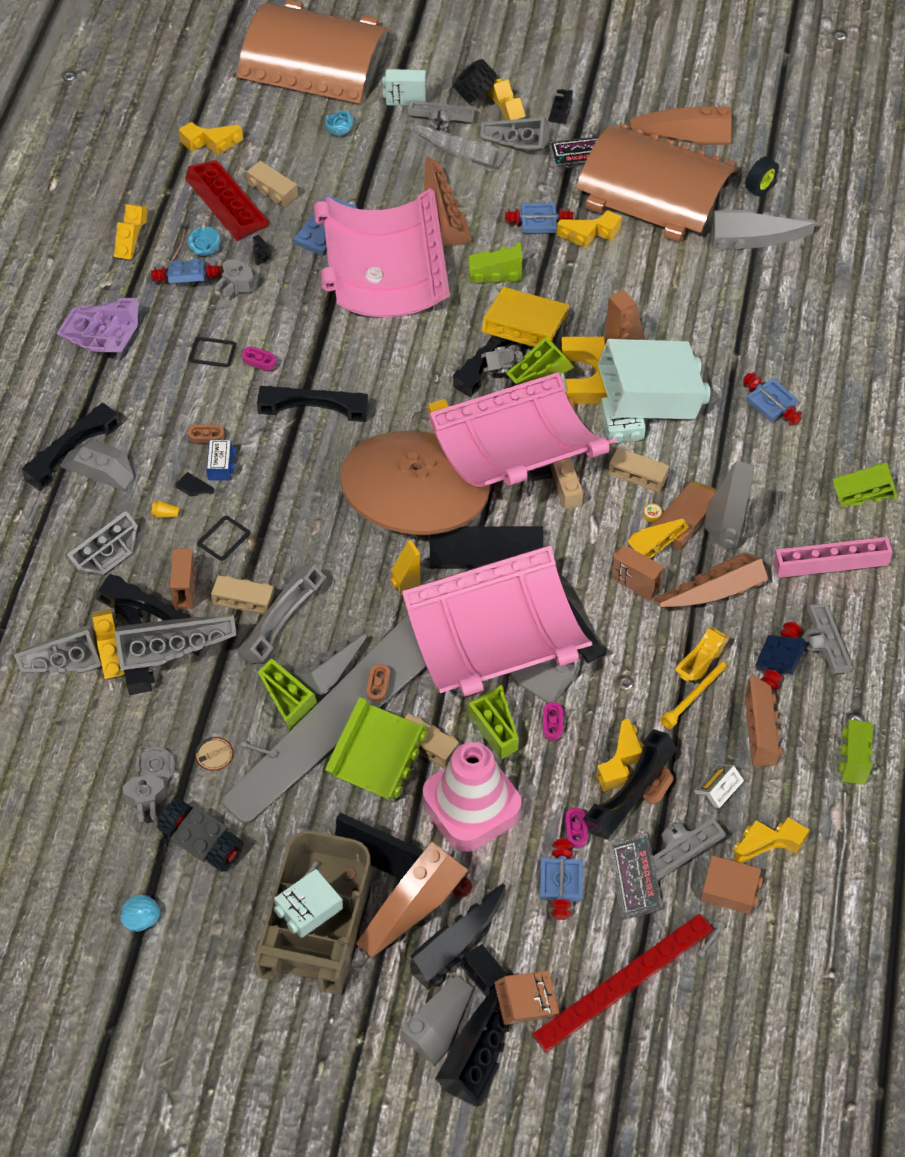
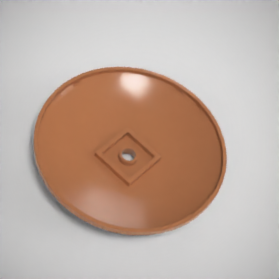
(387, 490)

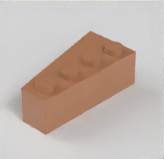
(623, 318)

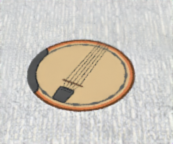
(214, 753)

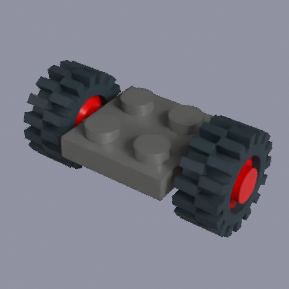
(200, 834)

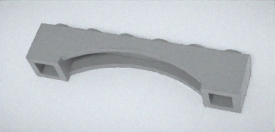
(260, 640)

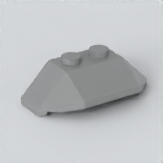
(100, 464)
(106, 546)

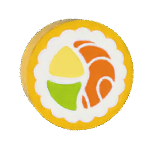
(652, 512)

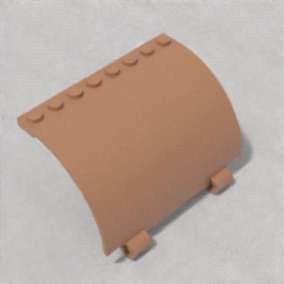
(309, 50)
(653, 179)

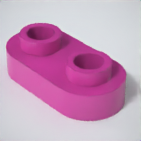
(259, 358)
(552, 723)
(576, 829)

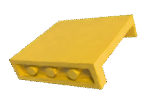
(524, 317)

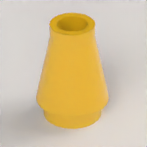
(164, 510)

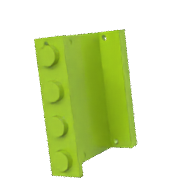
(376, 750)

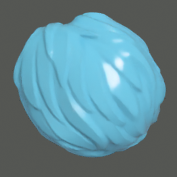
(339, 123)
(204, 241)
(139, 913)

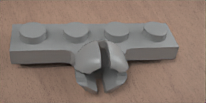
(441, 113)
(826, 638)
(685, 845)

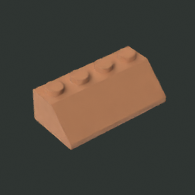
(761, 723)

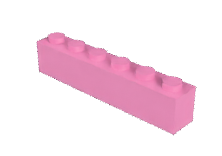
(832, 557)

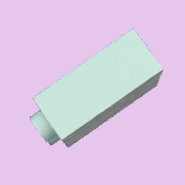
(652, 379)

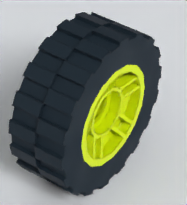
(762, 176)

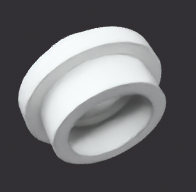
(374, 279)

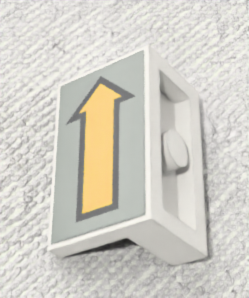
(720, 784)

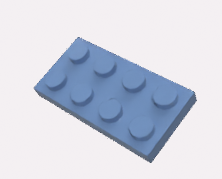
(313, 235)

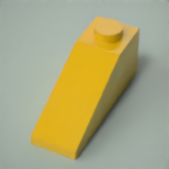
(655, 538)
(406, 569)

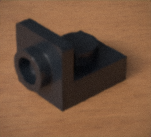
(261, 250)

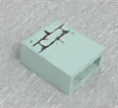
(404, 86)
(621, 428)
(308, 903)

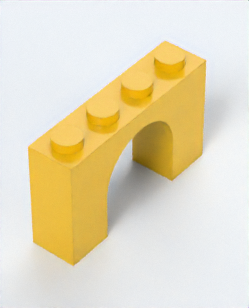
(589, 351)

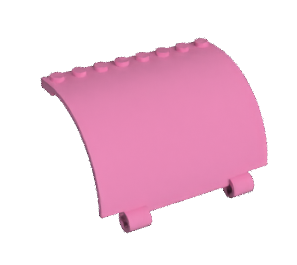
(399, 242)
(513, 432)
(493, 621)

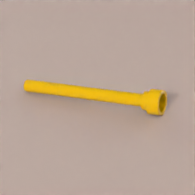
(670, 718)

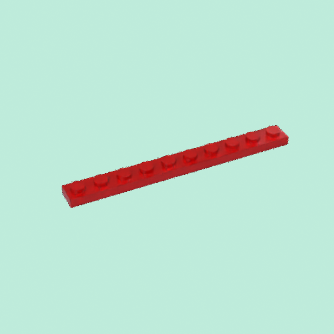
(622, 983)

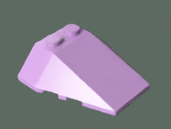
(103, 326)

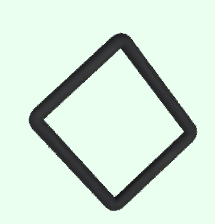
(209, 362)
(233, 547)

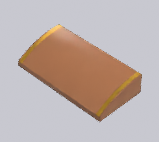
(692, 507)

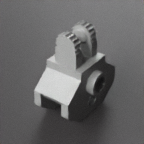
(234, 278)
(501, 360)
(144, 796)

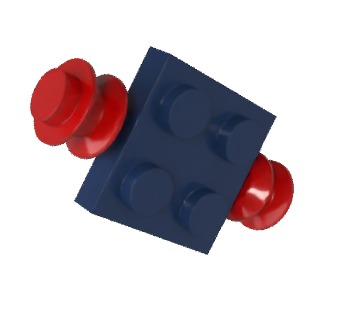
(780, 654)

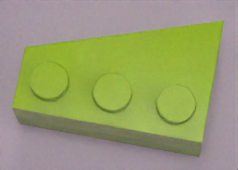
(496, 266)
(540, 362)
(865, 485)
(287, 693)
(494, 721)
(856, 752)

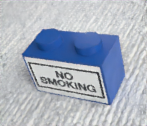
(220, 460)

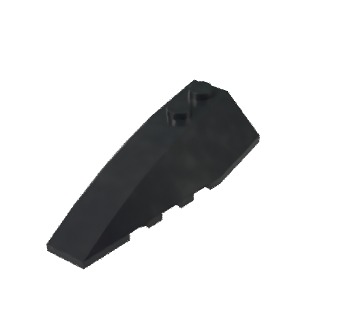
(595, 650)
(449, 944)
(475, 1053)

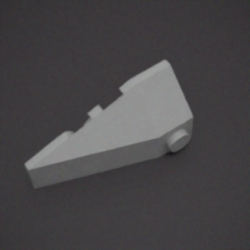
(518, 133)
(67, 652)
(325, 671)
(437, 1021)

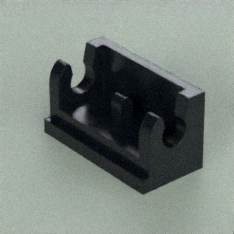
(561, 107)
(482, 968)

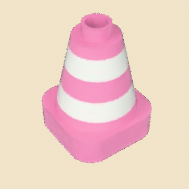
(471, 798)

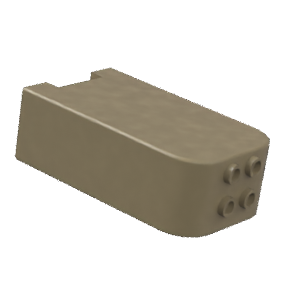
(328, 948)

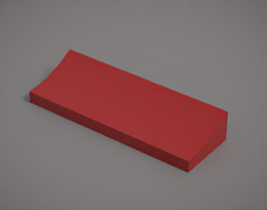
(225, 199)

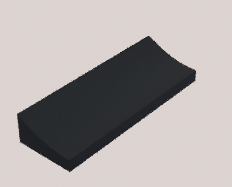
(481, 545)
(385, 850)

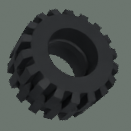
(475, 80)

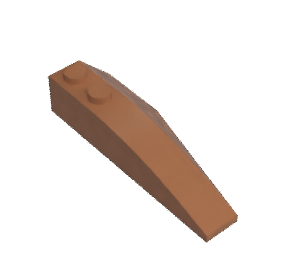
(693, 124)
(452, 222)
(722, 581)
(415, 896)

